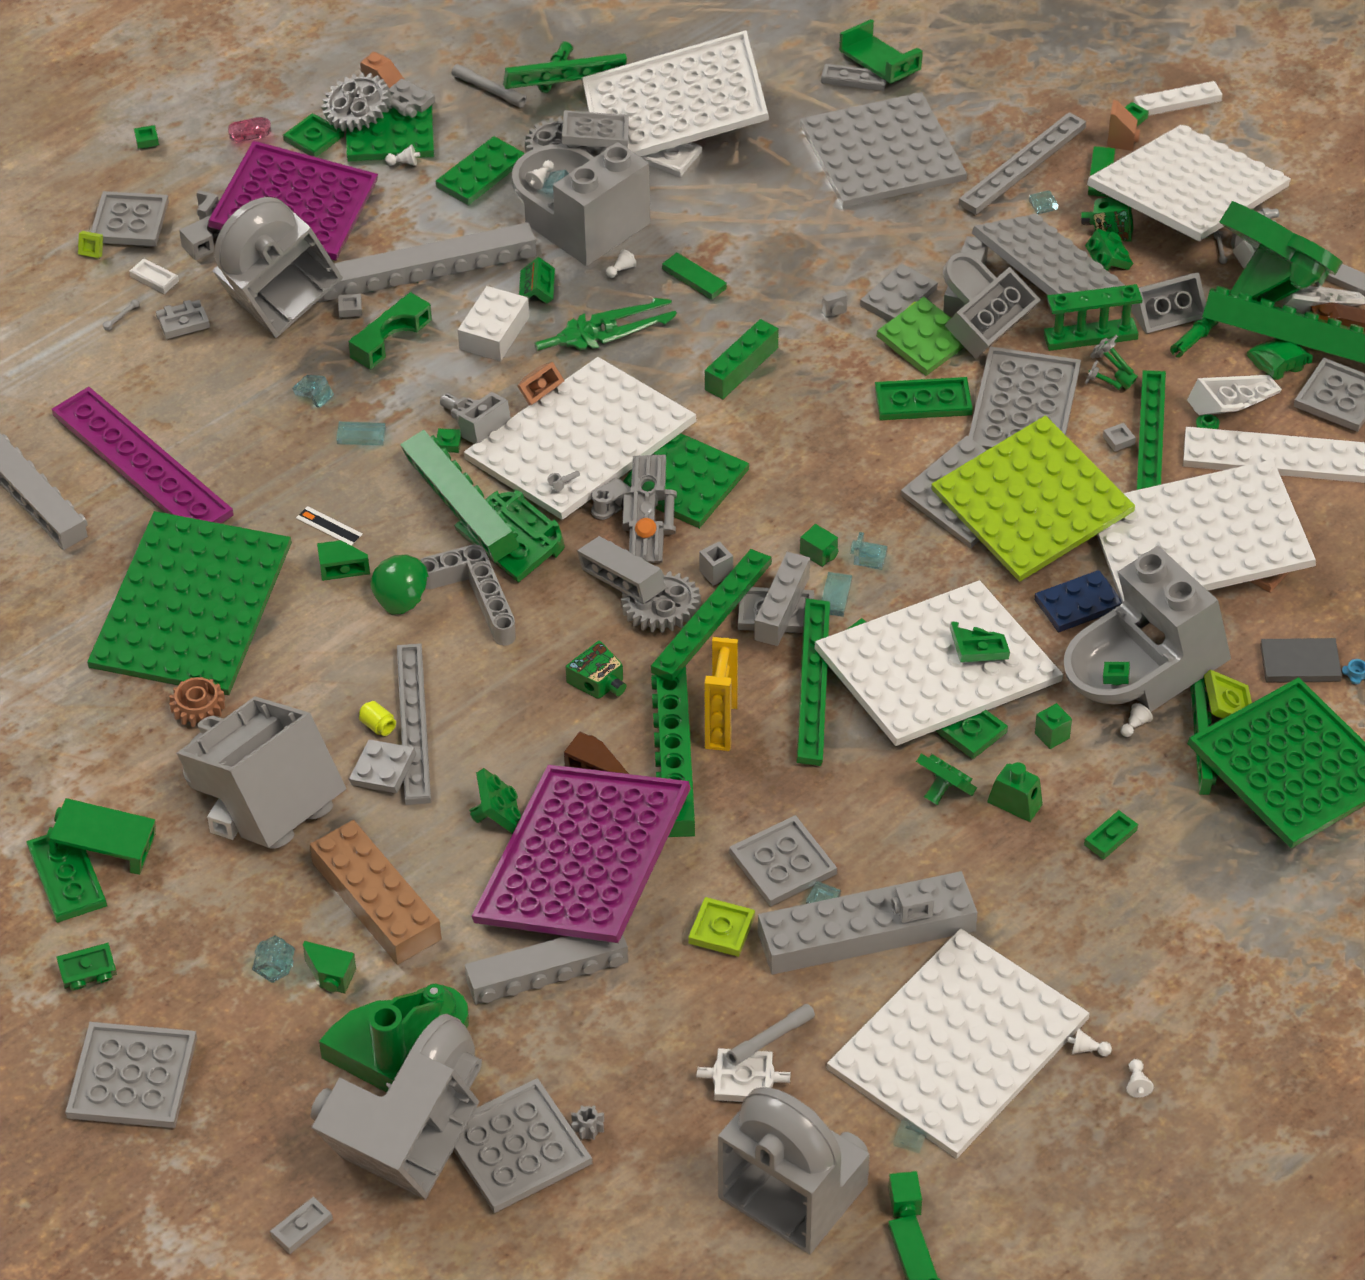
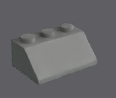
(1170, 303)

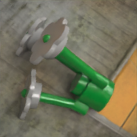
(1124, 376)

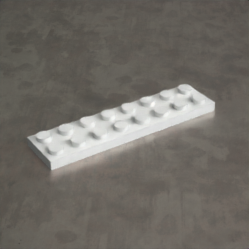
(1292, 454)

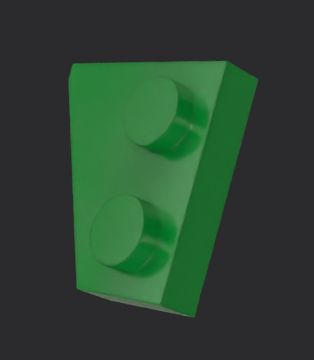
(978, 644)

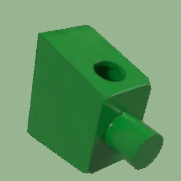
(1017, 791)

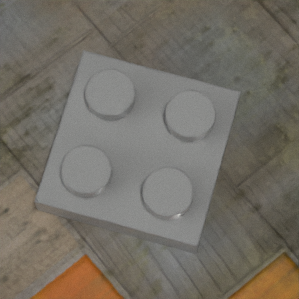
(382, 766)

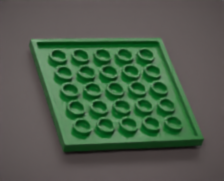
(1288, 761)

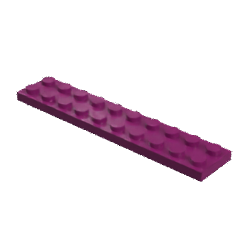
(139, 458)

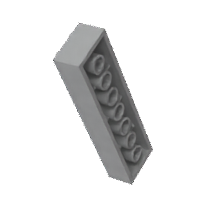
(862, 924)

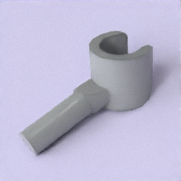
(558, 482)

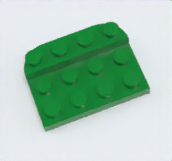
(536, 537)

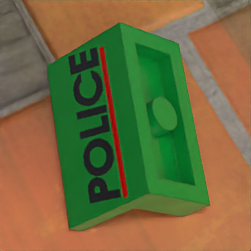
(537, 280)

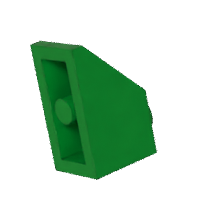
(341, 560)
(330, 966)

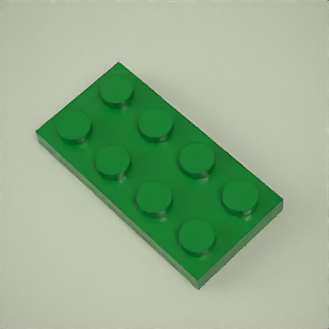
(479, 170)

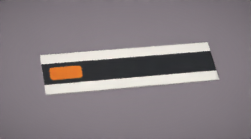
(329, 525)

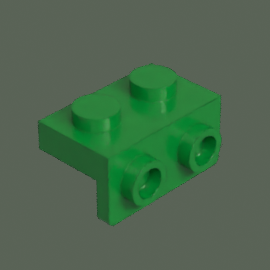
(1108, 250)
(86, 966)

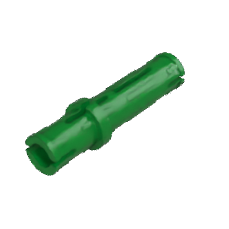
(561, 55)
(1199, 330)

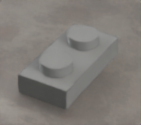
(301, 1225)

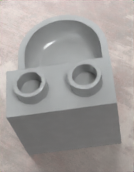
(592, 206)
(272, 263)
(1174, 602)
(264, 768)
(417, 1121)
(789, 1167)

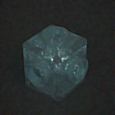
(273, 958)

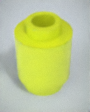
(377, 718)

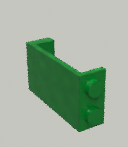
(876, 55)
(103, 832)

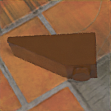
(1344, 313)
(591, 754)

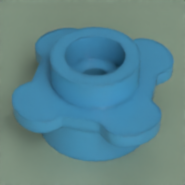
(1355, 670)

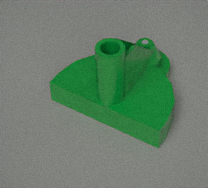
(1281, 259)
(380, 1035)

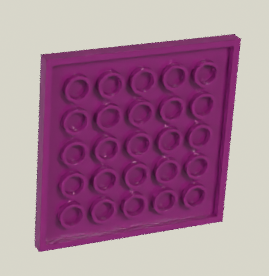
(315, 189)

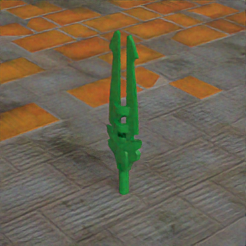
(584, 334)

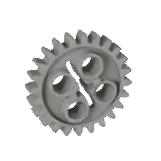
(356, 102)
(548, 134)
(667, 608)

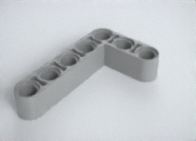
(473, 564)

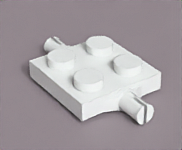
(737, 1081)

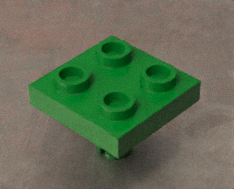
(945, 776)
(497, 801)

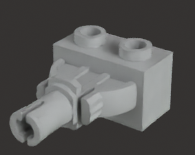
(477, 417)

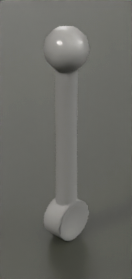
(1218, 235)
(107, 325)

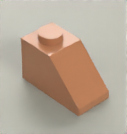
(381, 66)
(1122, 128)
(540, 382)

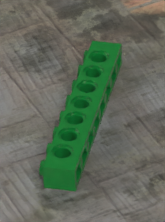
(674, 743)

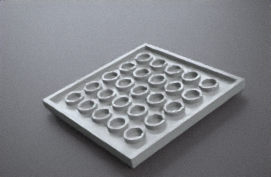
(882, 149)

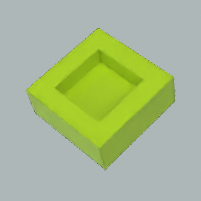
(90, 244)

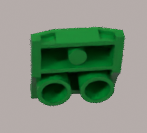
(1279, 356)

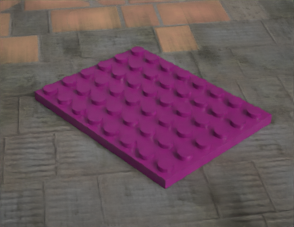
(582, 853)

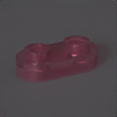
(249, 129)

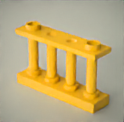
(721, 693)

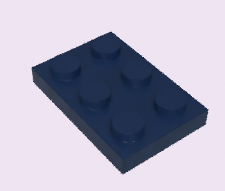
(1078, 601)

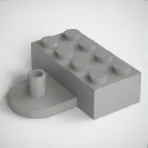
(990, 302)

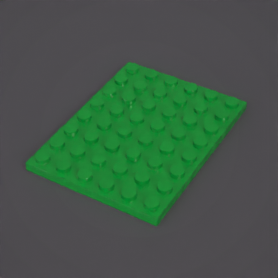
(190, 601)

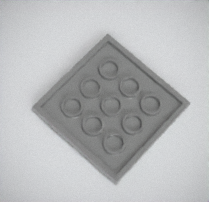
(922, 497)
(131, 1074)
(519, 1146)

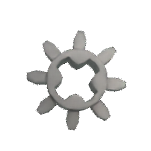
(587, 1122)

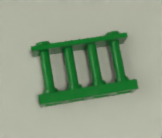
(1093, 333)

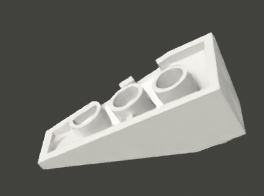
(1320, 295)
(1230, 393)

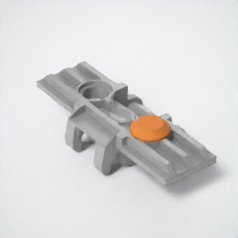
(639, 508)

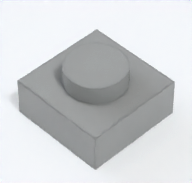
(834, 304)
(350, 305)
(1119, 437)

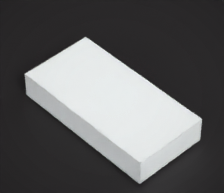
(154, 276)

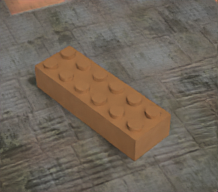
(375, 892)

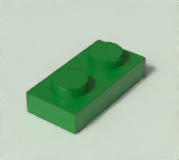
(1111, 834)

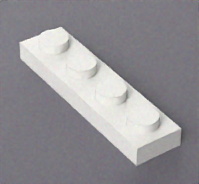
(1180, 98)

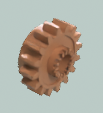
(196, 700)

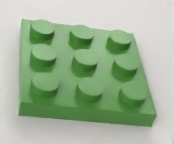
(921, 336)

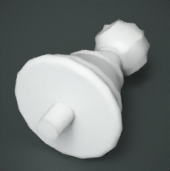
(407, 156)
(536, 177)
(625, 261)
(1138, 716)
(1085, 1043)
(1139, 1084)

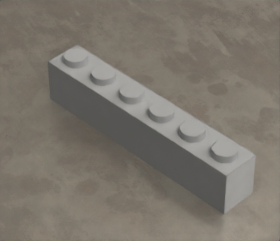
(541, 966)

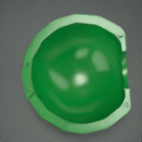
(399, 583)

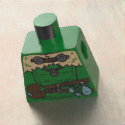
(1111, 216)
(596, 672)

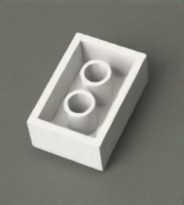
(493, 323)

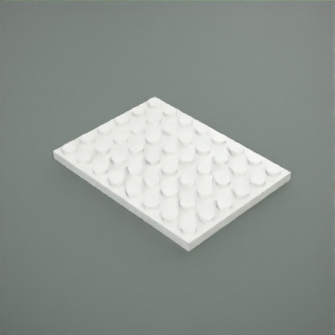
(682, 94)
(1188, 181)
(584, 426)
(1215, 526)
(910, 670)
(958, 1042)

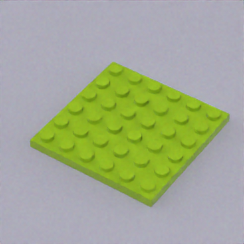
(1033, 498)

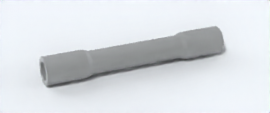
(508, 94)
(748, 1048)

